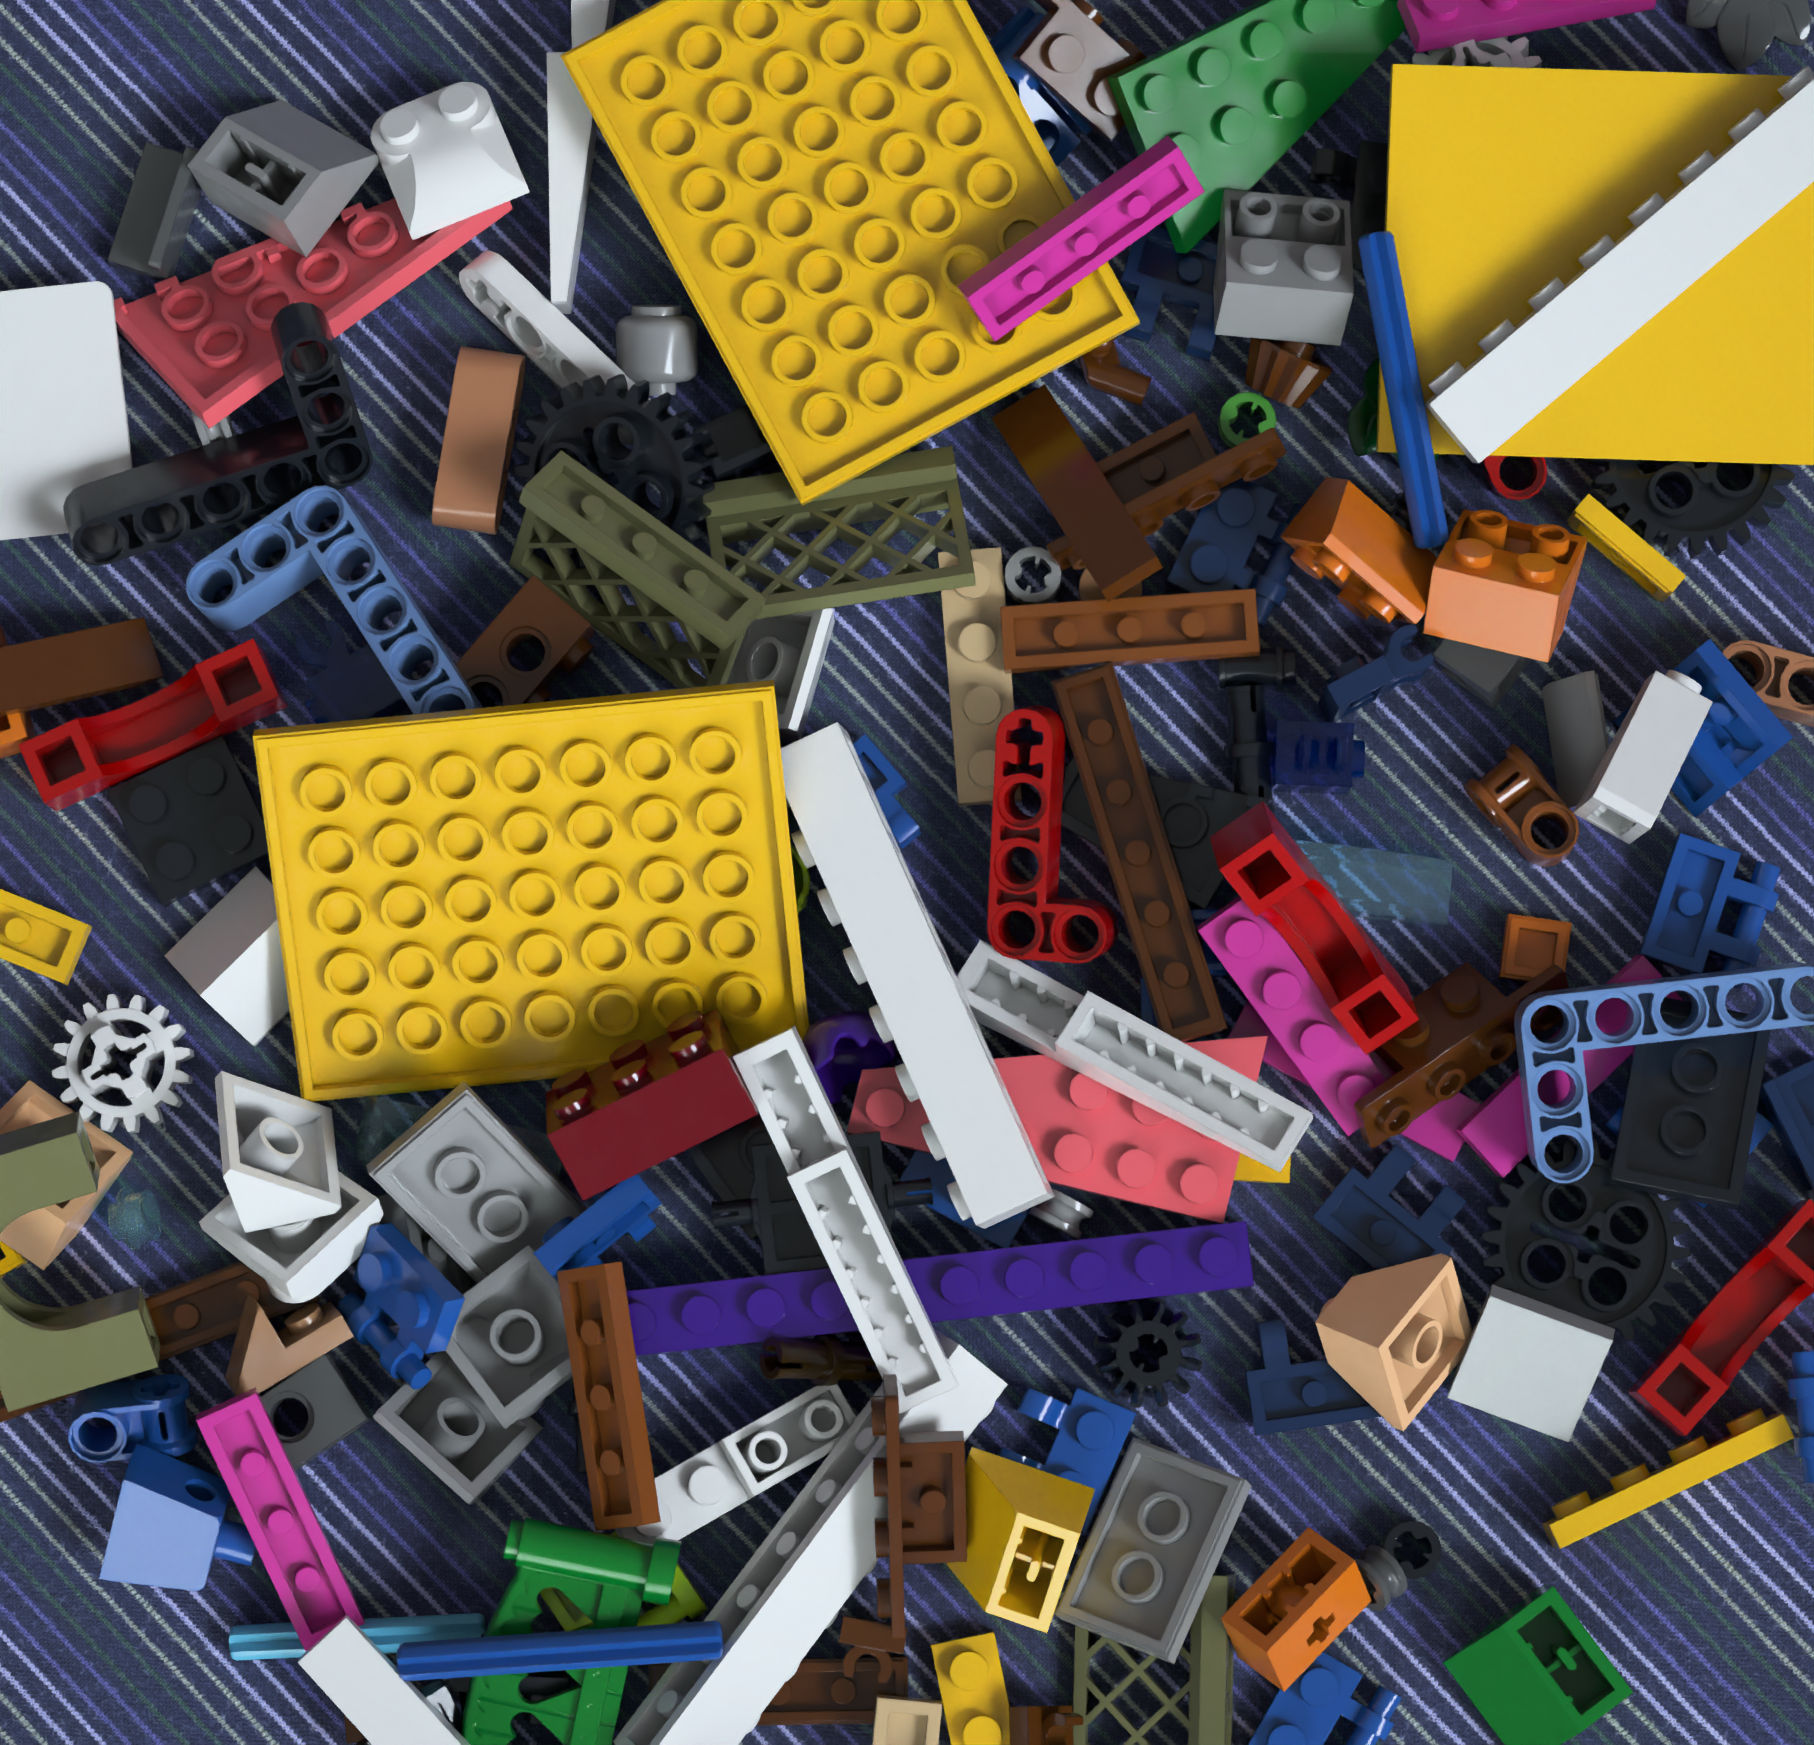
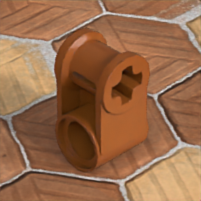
(1522, 805)

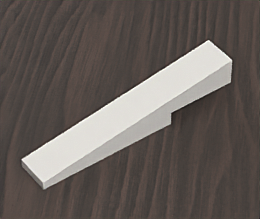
(570, 152)
(1131, 1057)
(845, 1217)
(372, 1693)

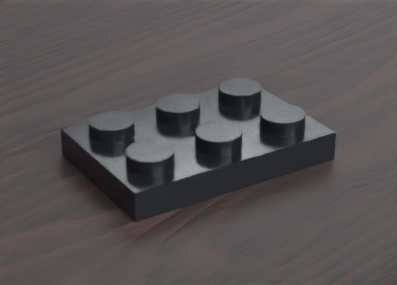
(1690, 1113)

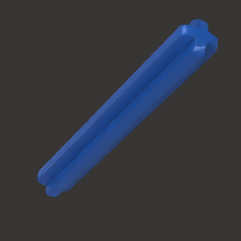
(1403, 389)
(560, 1651)

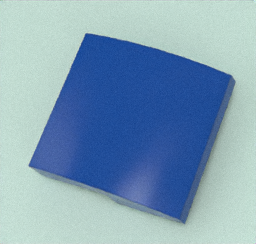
(1733, 736)

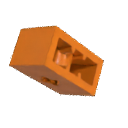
(1296, 1609)

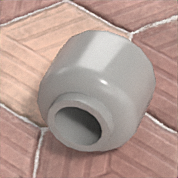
(657, 346)

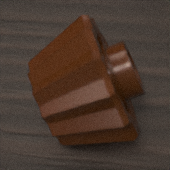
(1285, 370)

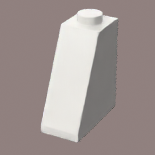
(1645, 756)

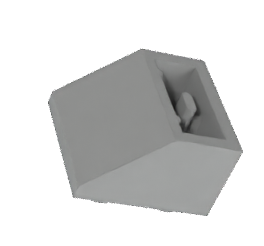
(282, 172)
(1283, 268)

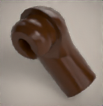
(1106, 374)

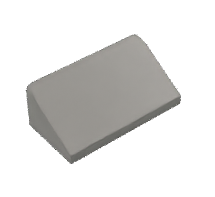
(1575, 732)

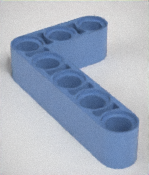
(335, 555)
(1642, 1026)

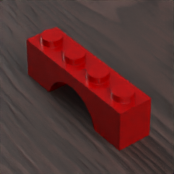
(125, 742)
(1334, 948)
(1731, 1325)

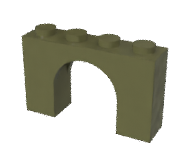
(76, 1346)

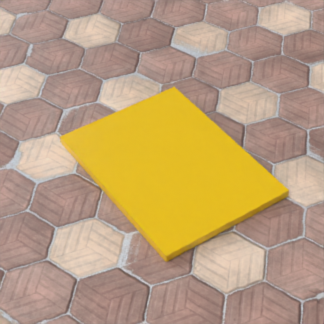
(1524, 170)
(827, 198)
(529, 885)

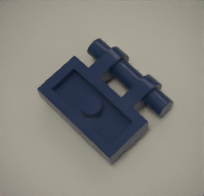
(1223, 540)

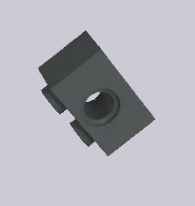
(331, 1405)

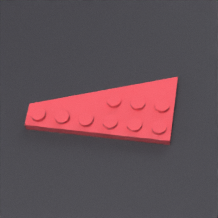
(215, 330)
(1089, 1132)

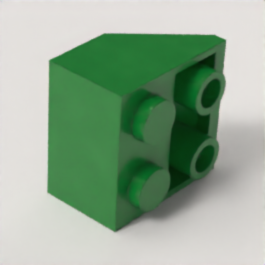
(1537, 1673)

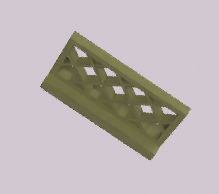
(892, 491)
(636, 550)
(1209, 1684)

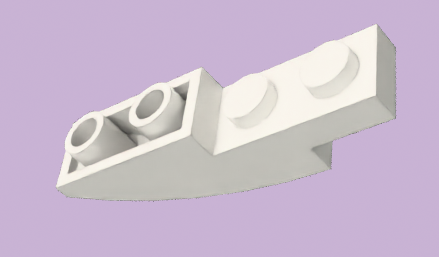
(746, 1463)

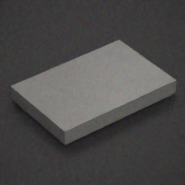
(473, 1184)
(1153, 1550)

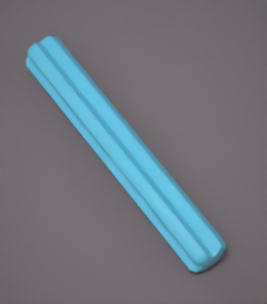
(282, 1641)

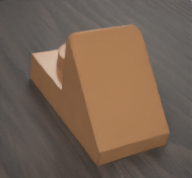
(266, 1357)

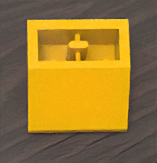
(1019, 1537)

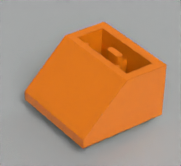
(1362, 553)
(1504, 584)

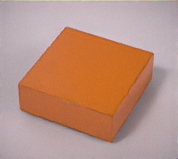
(1532, 947)

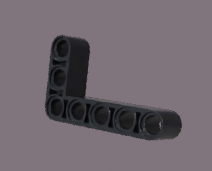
(238, 461)

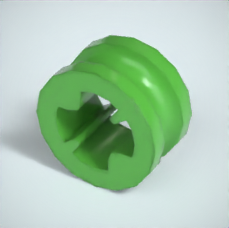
(1229, 415)

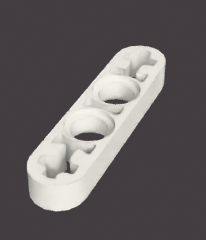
(536, 325)

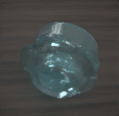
(135, 1218)

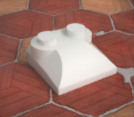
(446, 157)
(303, 1255)

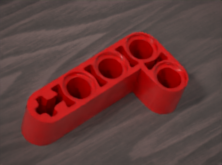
(1042, 836)

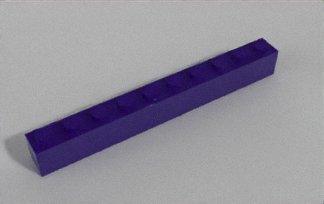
(949, 1287)

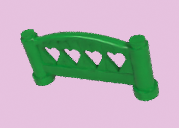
(608, 1583)

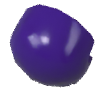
(843, 1047)

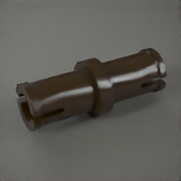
(821, 1360)

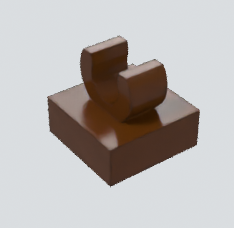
(870, 1638)
(1043, 1725)

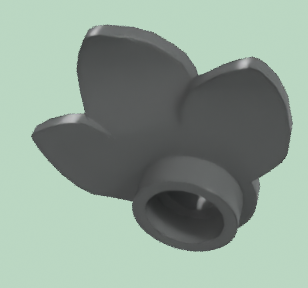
(1749, 26)

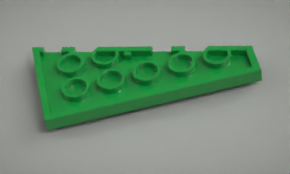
(1248, 91)

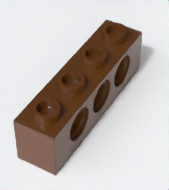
(530, 616)

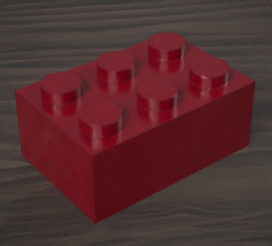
(647, 1103)

